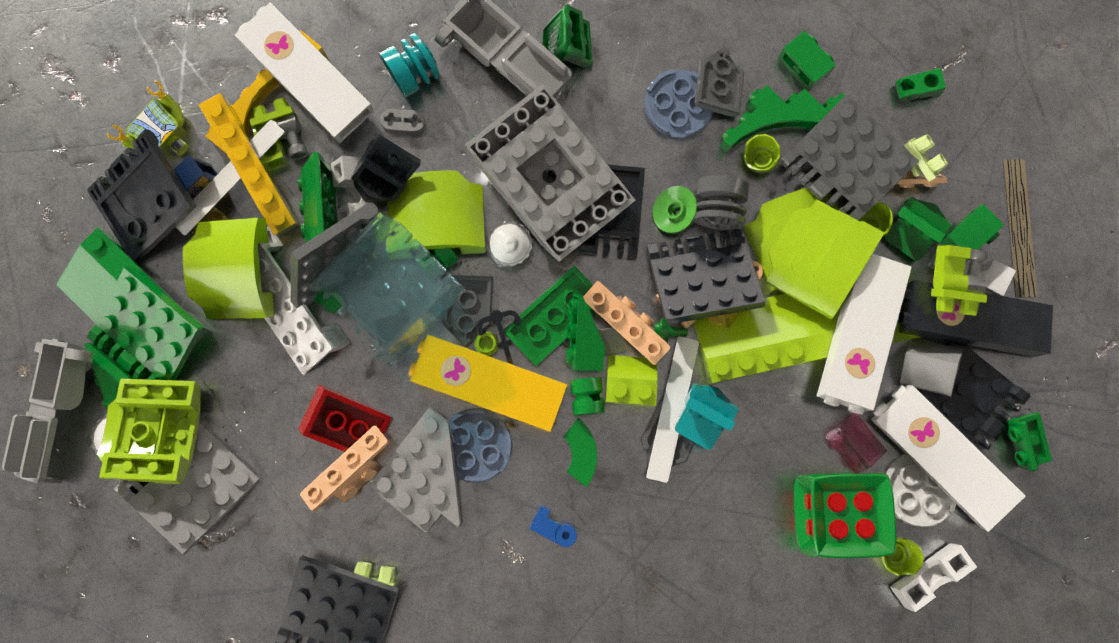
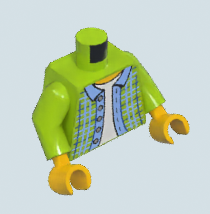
(163, 118)

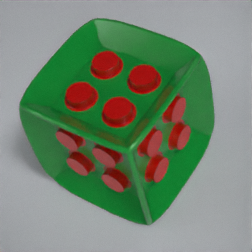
(845, 515)

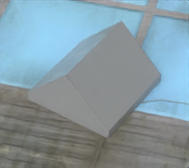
(931, 366)

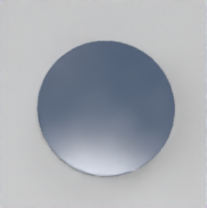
(671, 105)
(480, 444)

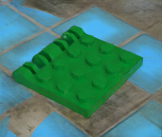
(148, 329)

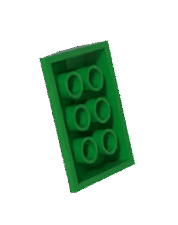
(318, 196)

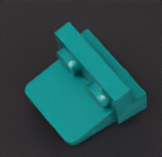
(706, 415)

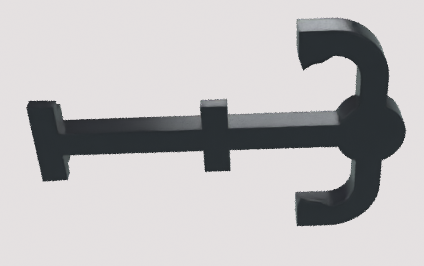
(496, 316)

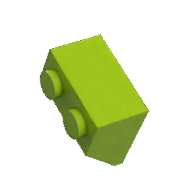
(631, 381)

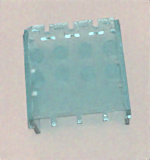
(388, 286)

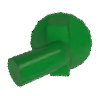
(665, 331)

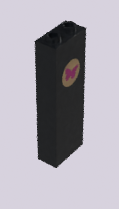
(999, 325)

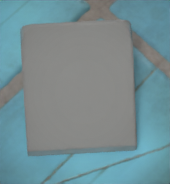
(612, 340)

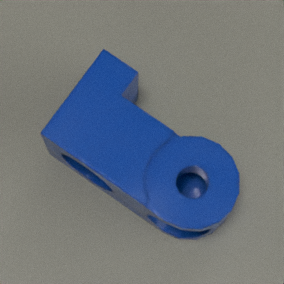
(561, 534)

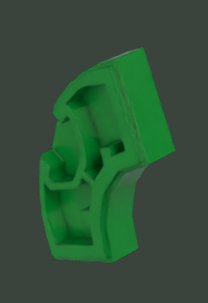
(583, 452)

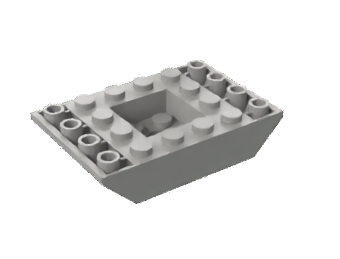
(541, 138)

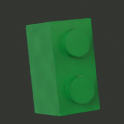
(807, 60)
(975, 229)

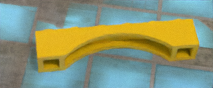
(255, 96)
(248, 165)

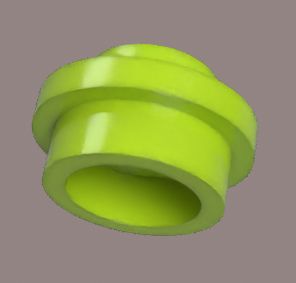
(486, 344)

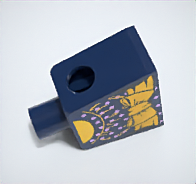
(195, 174)

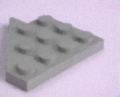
(422, 474)

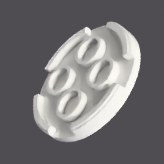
(916, 496)

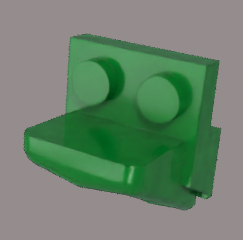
(569, 37)
(918, 228)

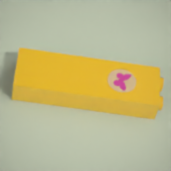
(487, 382)

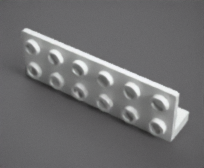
(293, 326)

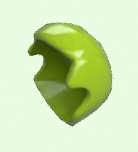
(762, 153)
(880, 217)
(906, 560)

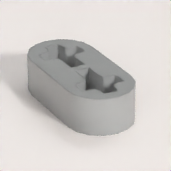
(403, 116)

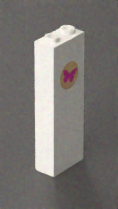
(304, 72)
(864, 336)
(947, 457)

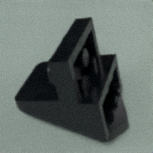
(383, 171)

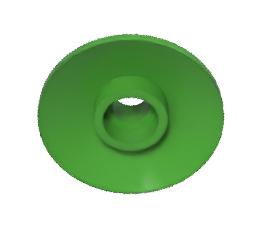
(667, 205)

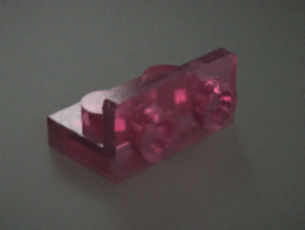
(856, 443)

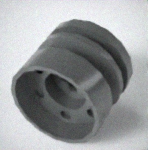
(721, 202)

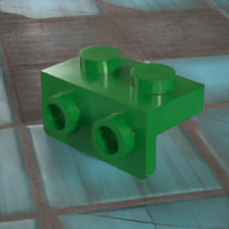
(1029, 441)

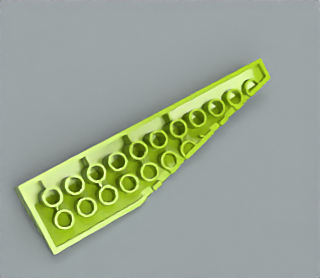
(768, 339)

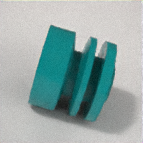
(410, 64)

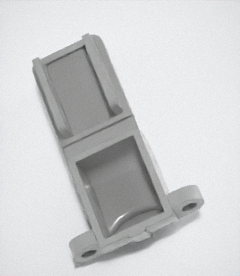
(503, 43)
(55, 386)

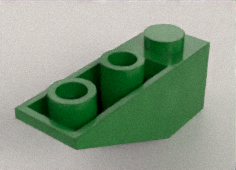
(586, 344)
(107, 374)

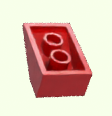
(339, 419)

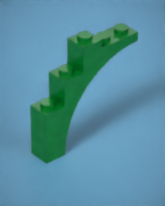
(770, 112)

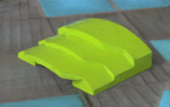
(442, 211)
(770, 222)
(821, 256)
(225, 270)
(150, 431)

